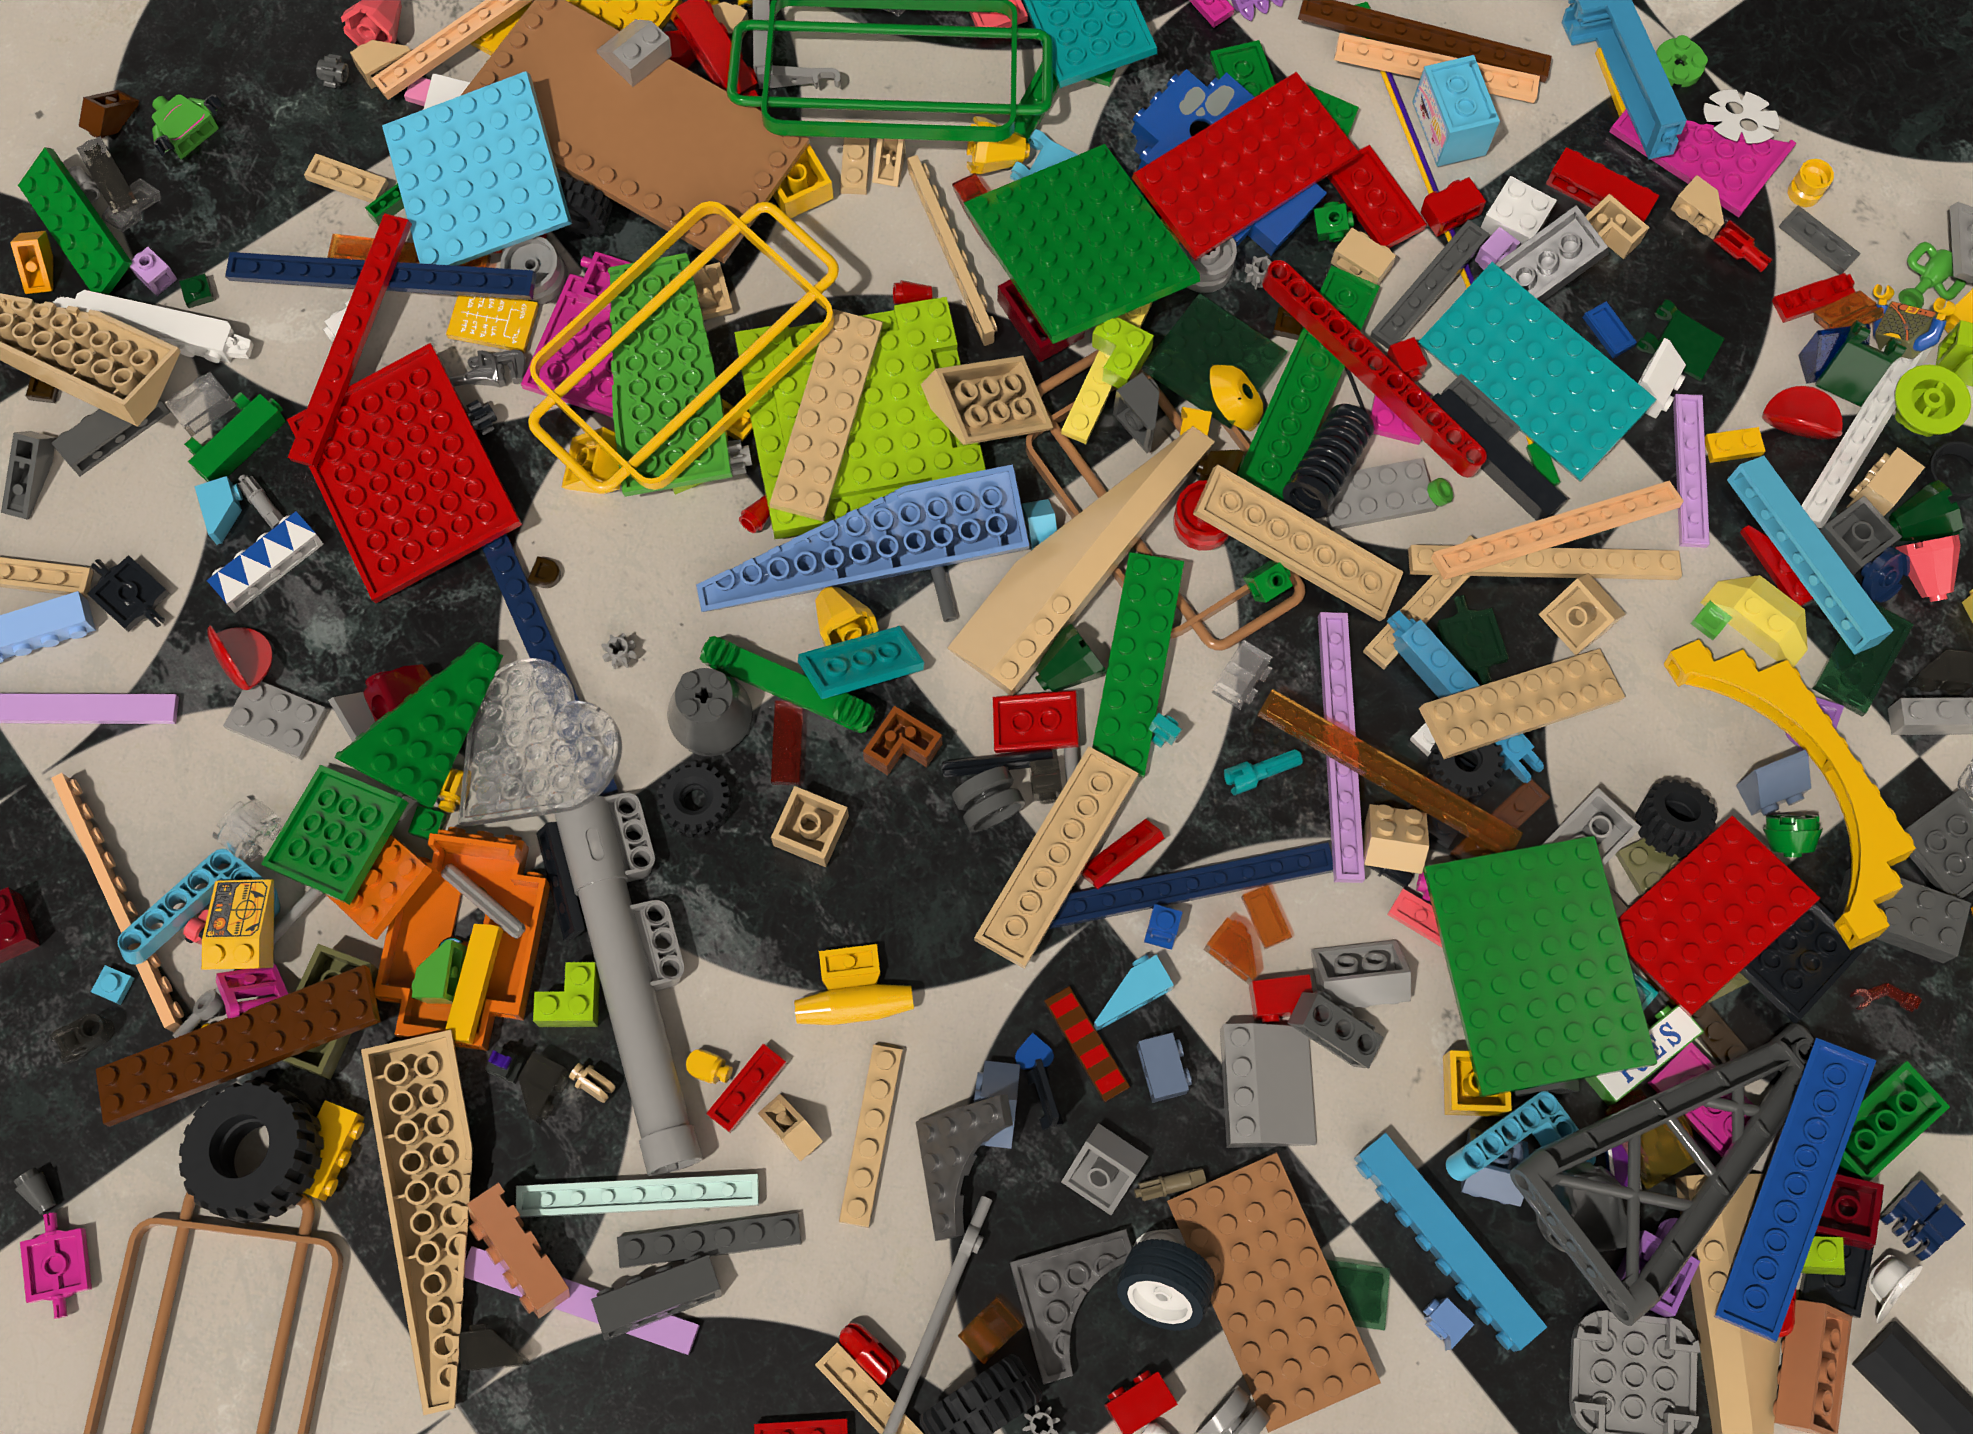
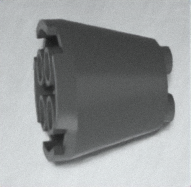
(713, 723)

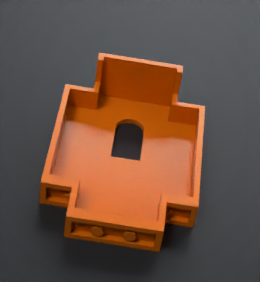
(431, 917)

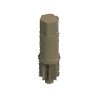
(1170, 1184)

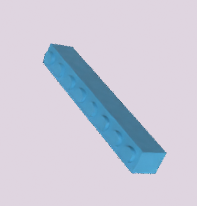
(1450, 1244)

